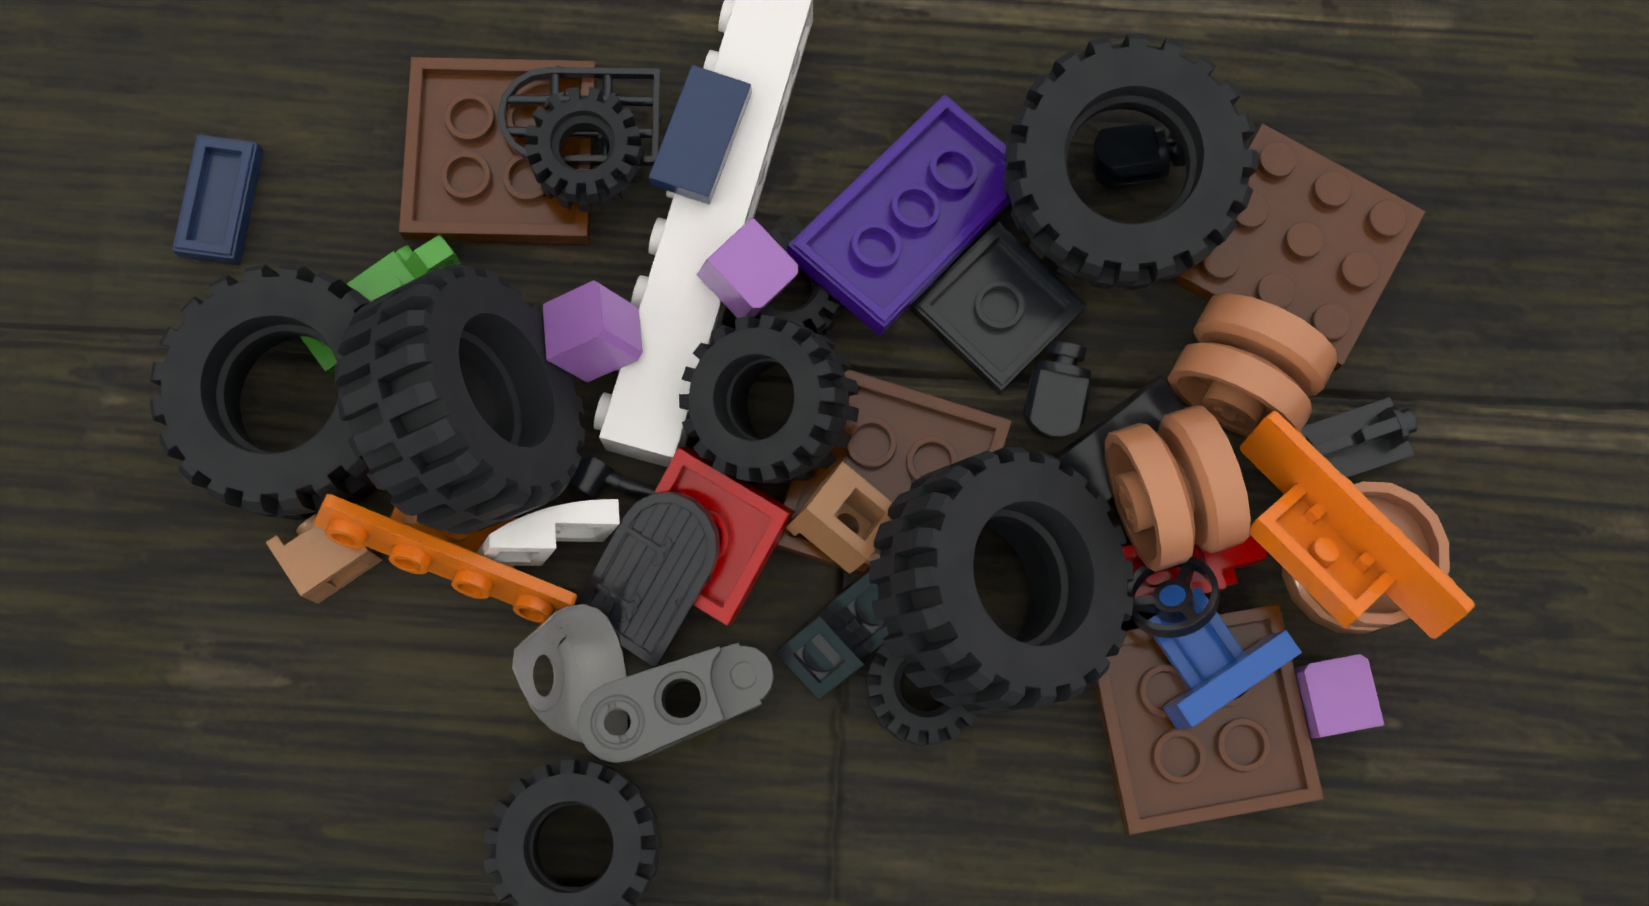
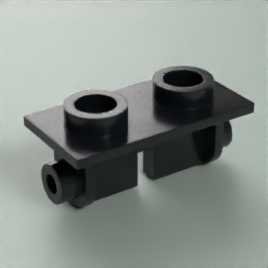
(1363, 437)

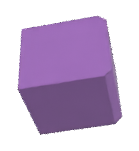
(748, 270)
(591, 331)
(1338, 696)

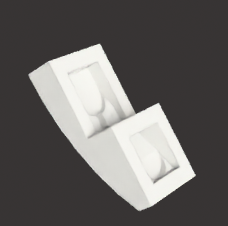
(534, 536)

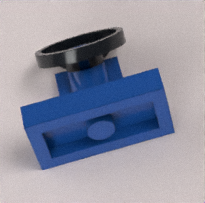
(1202, 644)

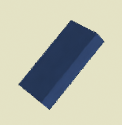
(700, 134)
(218, 200)

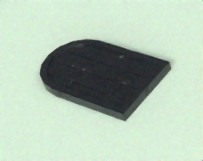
(654, 571)

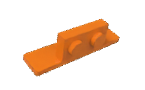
(1339, 540)
(449, 555)

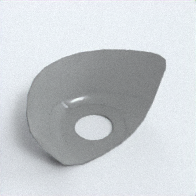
(580, 665)

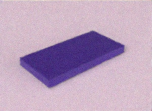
(906, 216)

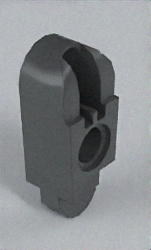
(729, 683)

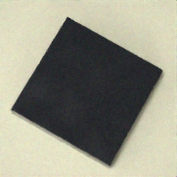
(998, 307)

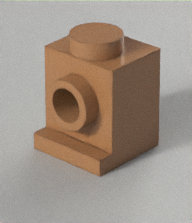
(845, 499)
(318, 564)

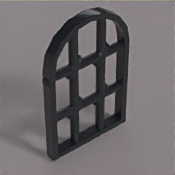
(607, 75)

